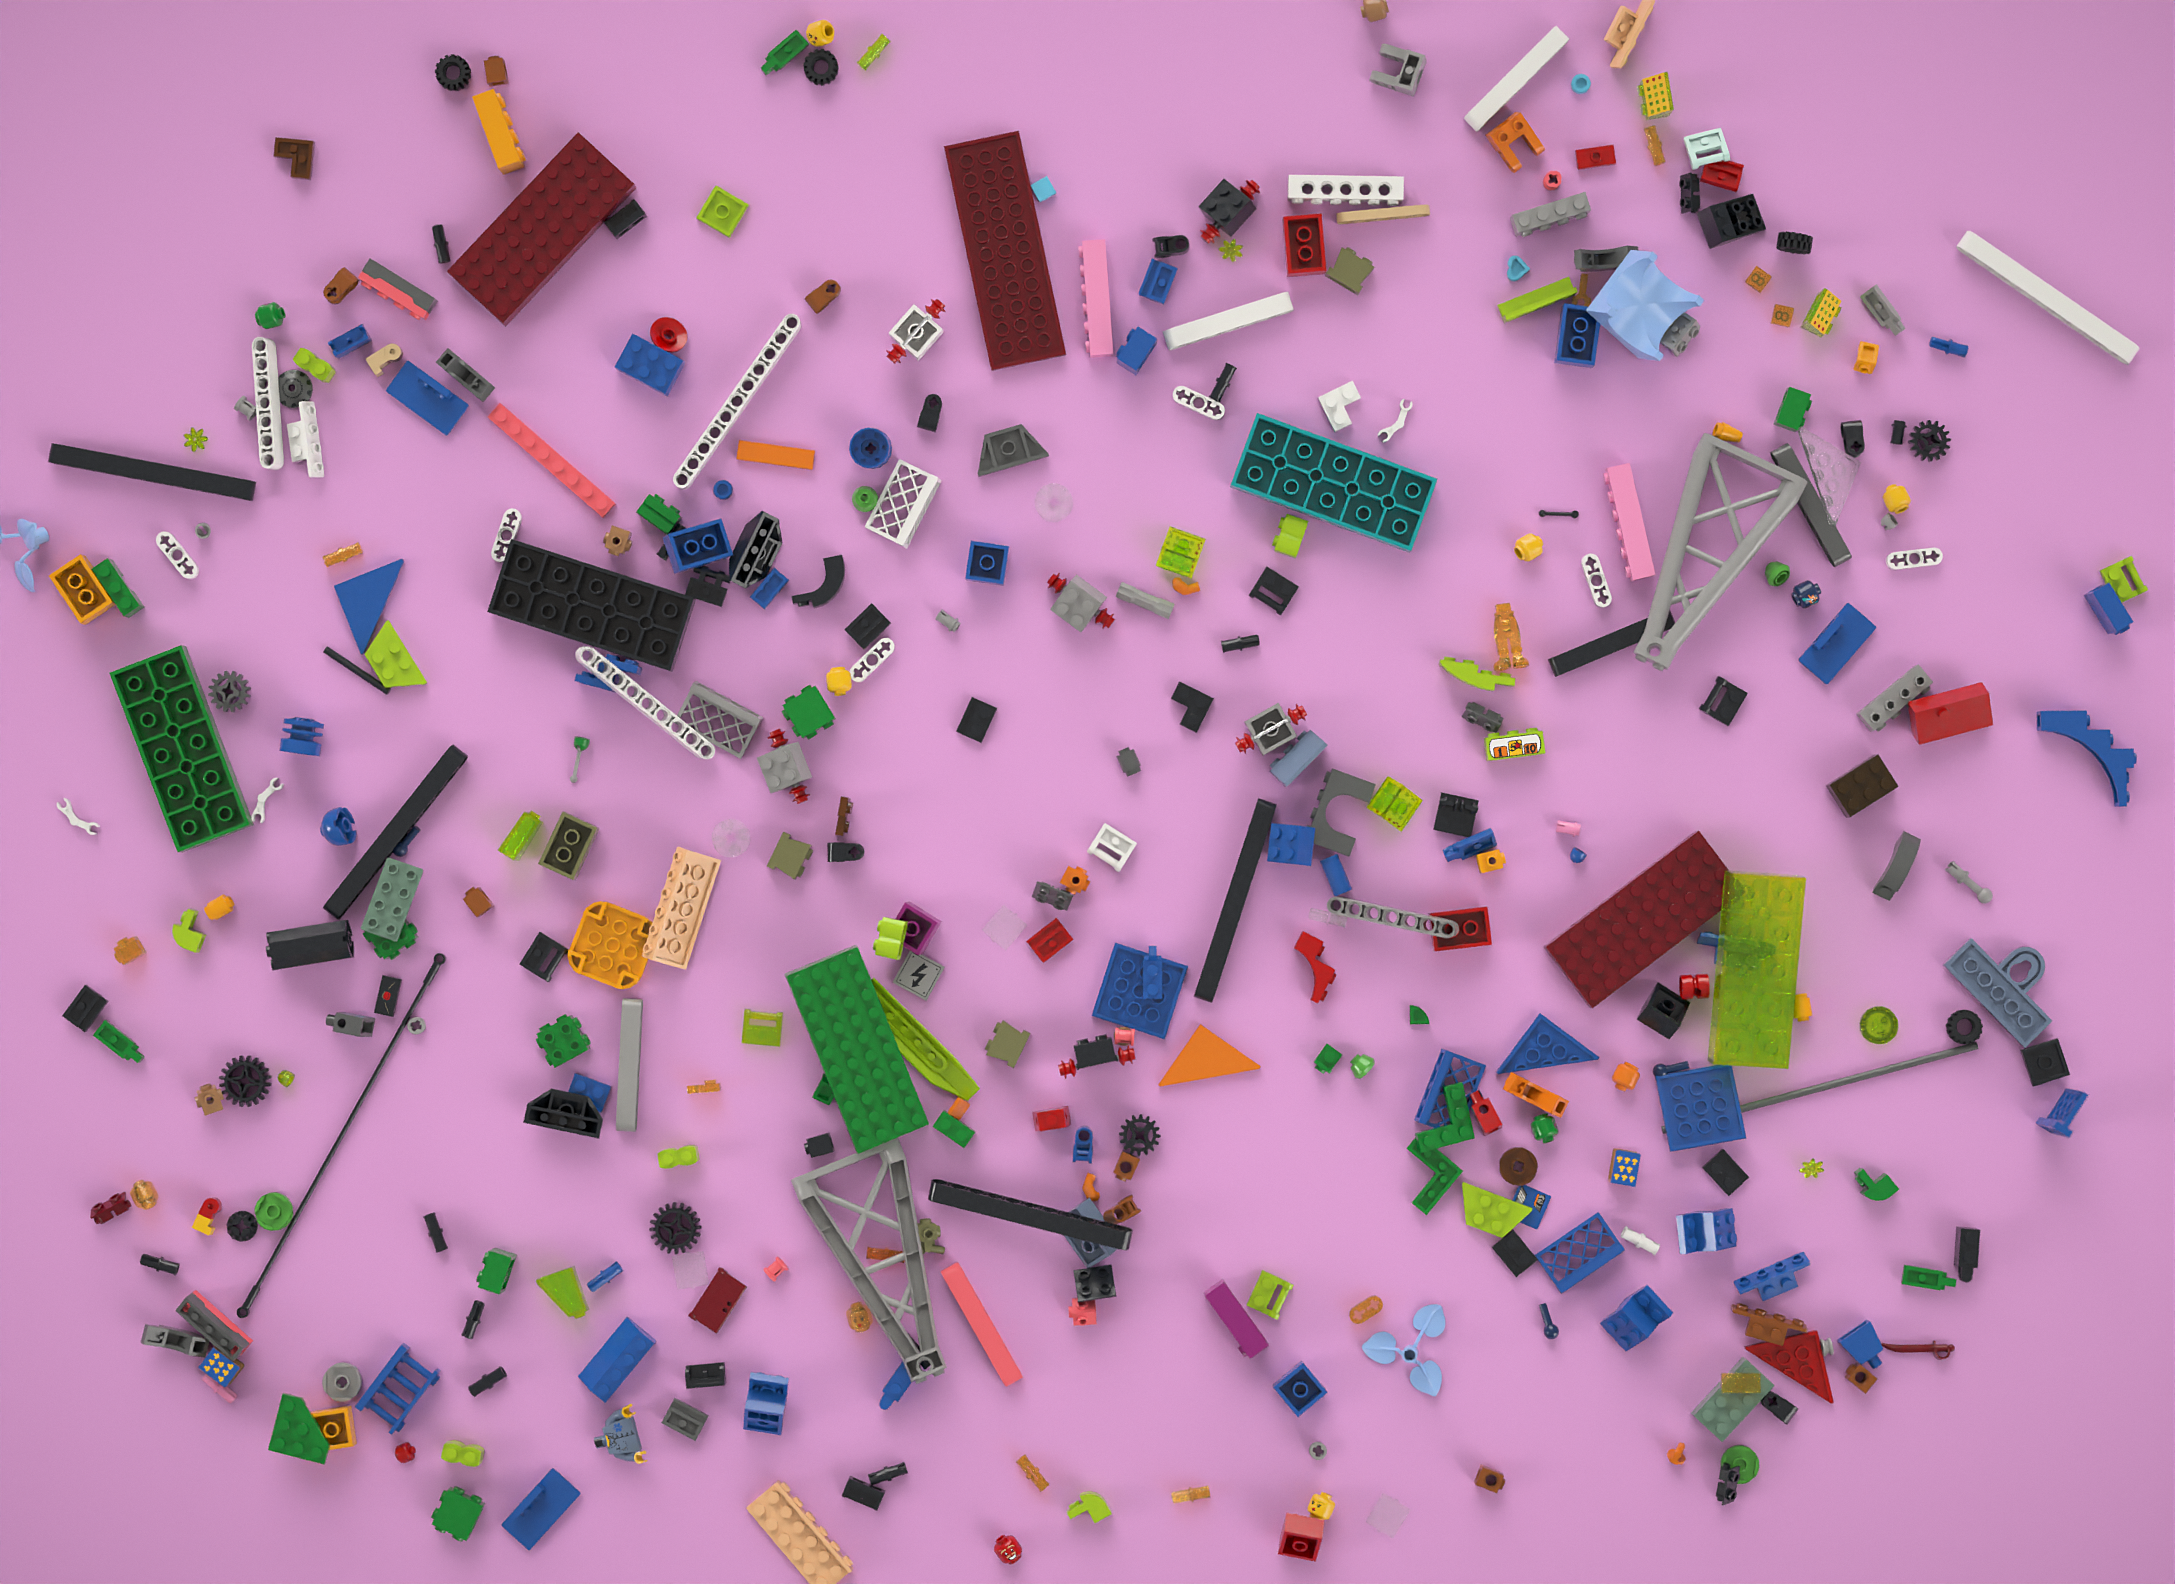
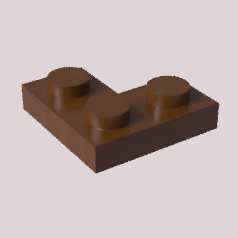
(301, 154)
(845, 808)

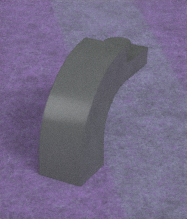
(1600, 260)
(1898, 867)

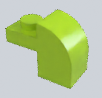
(185, 935)
(1093, 1503)

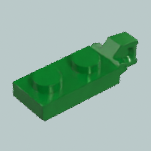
(784, 52)
(118, 1042)
(1926, 1278)

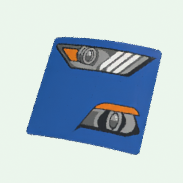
(1535, 1200)

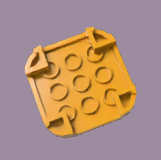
(610, 945)

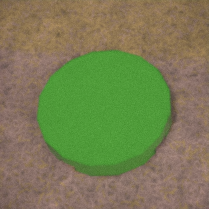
(273, 1211)
(1743, 1457)

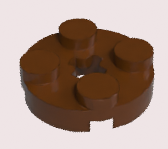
(1520, 1155)

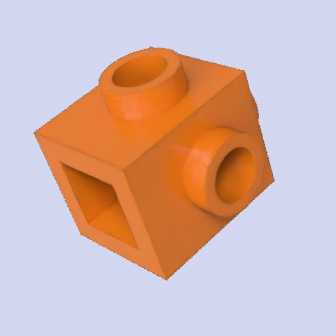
(1068, 876)

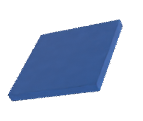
(1122, 993)
(1700, 1107)

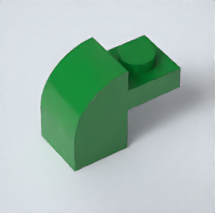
(1876, 1190)

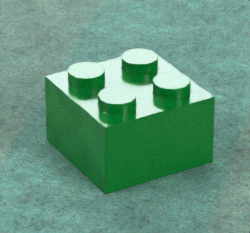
(496, 1270)

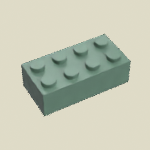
(1725, 1411)

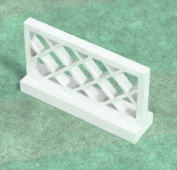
(918, 510)

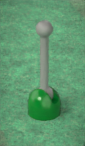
(580, 744)

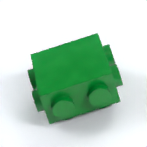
(808, 712)
(390, 949)
(562, 1040)
(457, 1513)

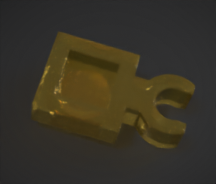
(709, 1086)

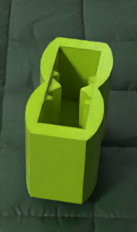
(314, 365)
(1290, 535)
(890, 938)
(684, 1156)
(468, 1455)

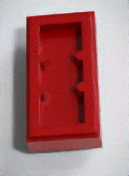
(1595, 157)

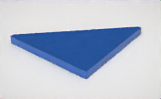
(365, 599)
(1543, 1047)

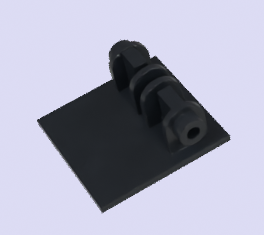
(1456, 815)
(1094, 1283)

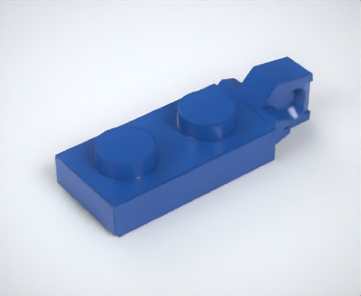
(1471, 846)
(1152, 975)

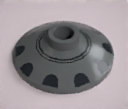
(302, 391)

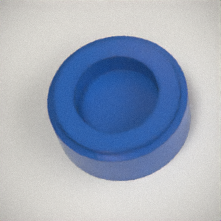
(723, 489)

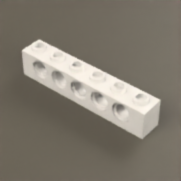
(1394, 184)

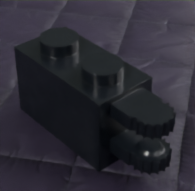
(1966, 1252)

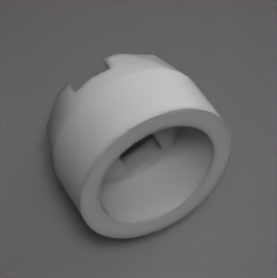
(1890, 521)
(199, 532)

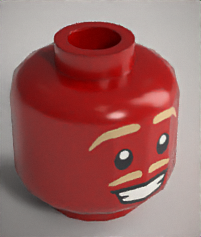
(1008, 1549)

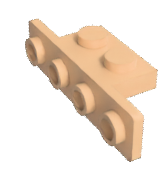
(1625, 31)

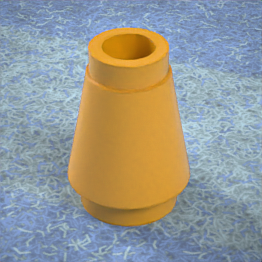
(1726, 432)

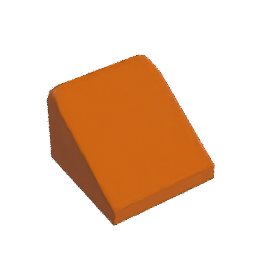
(958, 1108)

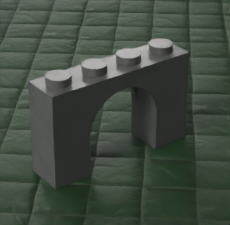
(1337, 784)

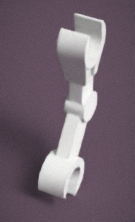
(1399, 423)
(262, 798)
(75, 820)

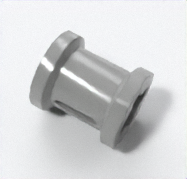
(246, 408)

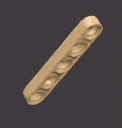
(1383, 214)

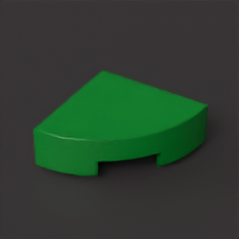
(1417, 1015)

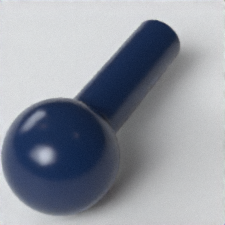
(402, 849)
(1661, 1069)
(1550, 1331)

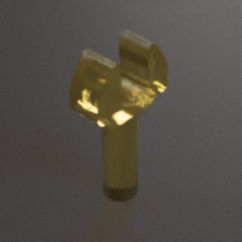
(1582, 291)

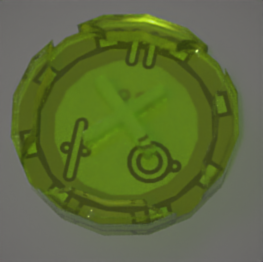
(1878, 1025)

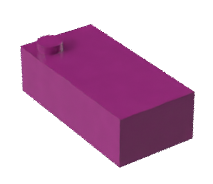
(1236, 1319)

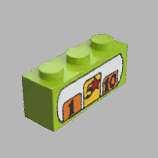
(1514, 744)

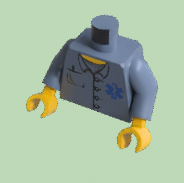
(621, 1436)

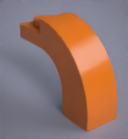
(1535, 1095)

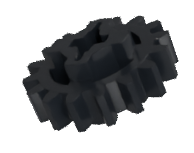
(1921, 438)
(1132, 1141)

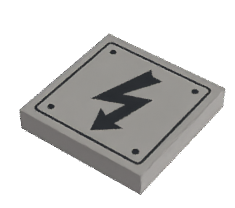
(918, 975)

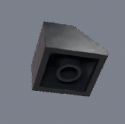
(1663, 1011)

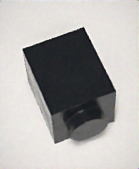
(819, 1145)

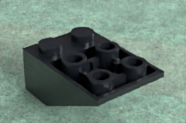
(1731, 220)

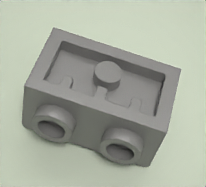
(1680, 333)

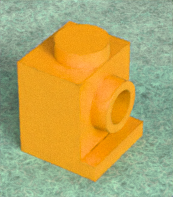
(1483, 861)

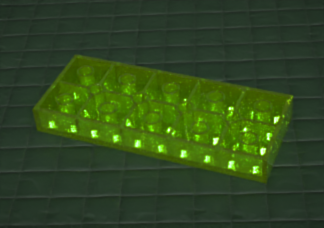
(1756, 969)

